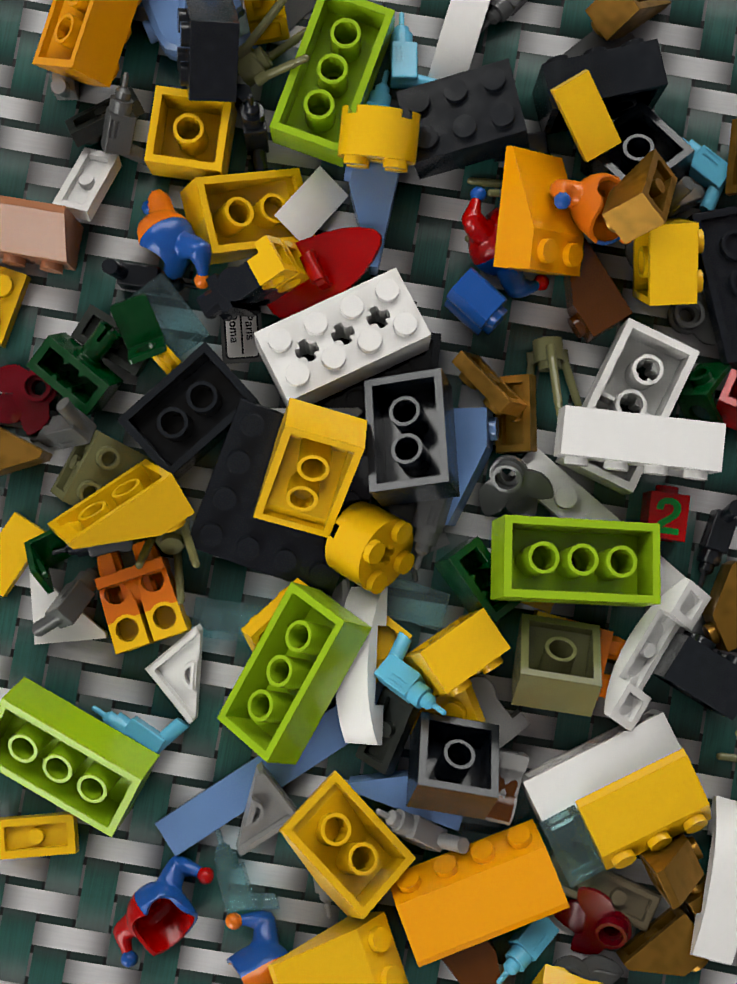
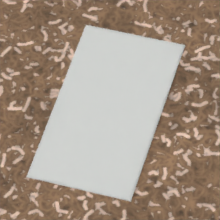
(311, 205)

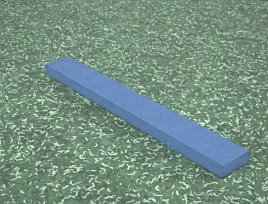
(229, 795)

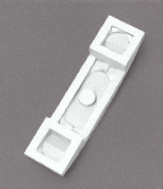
(458, 37)
(645, 647)
(355, 698)
(716, 924)

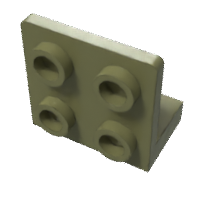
(93, 467)

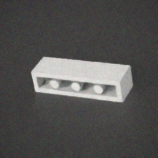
(639, 440)
(597, 764)

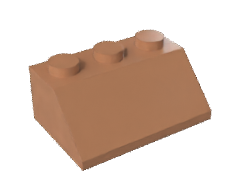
(38, 235)

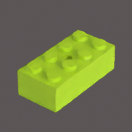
(343, 44)
(612, 559)
(293, 674)
(71, 756)

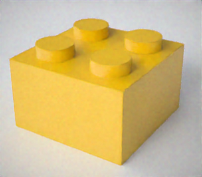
(189, 136)
(668, 264)
(458, 652)

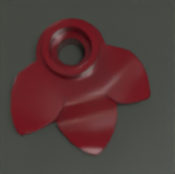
(21, 402)
(594, 922)

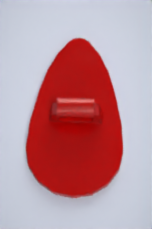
(333, 265)

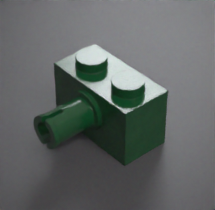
(79, 369)
(469, 576)

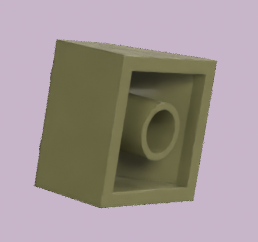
(557, 665)

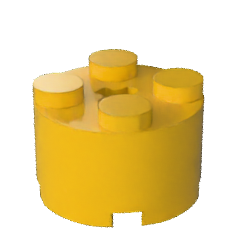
(378, 136)
(370, 546)

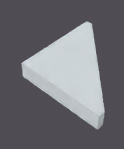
(82, 629)
(179, 673)

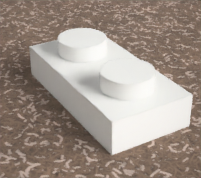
(88, 183)

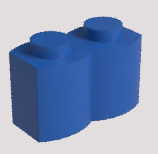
(476, 303)

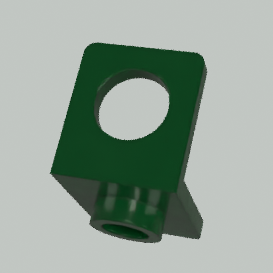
(139, 328)
(700, 387)
(40, 557)

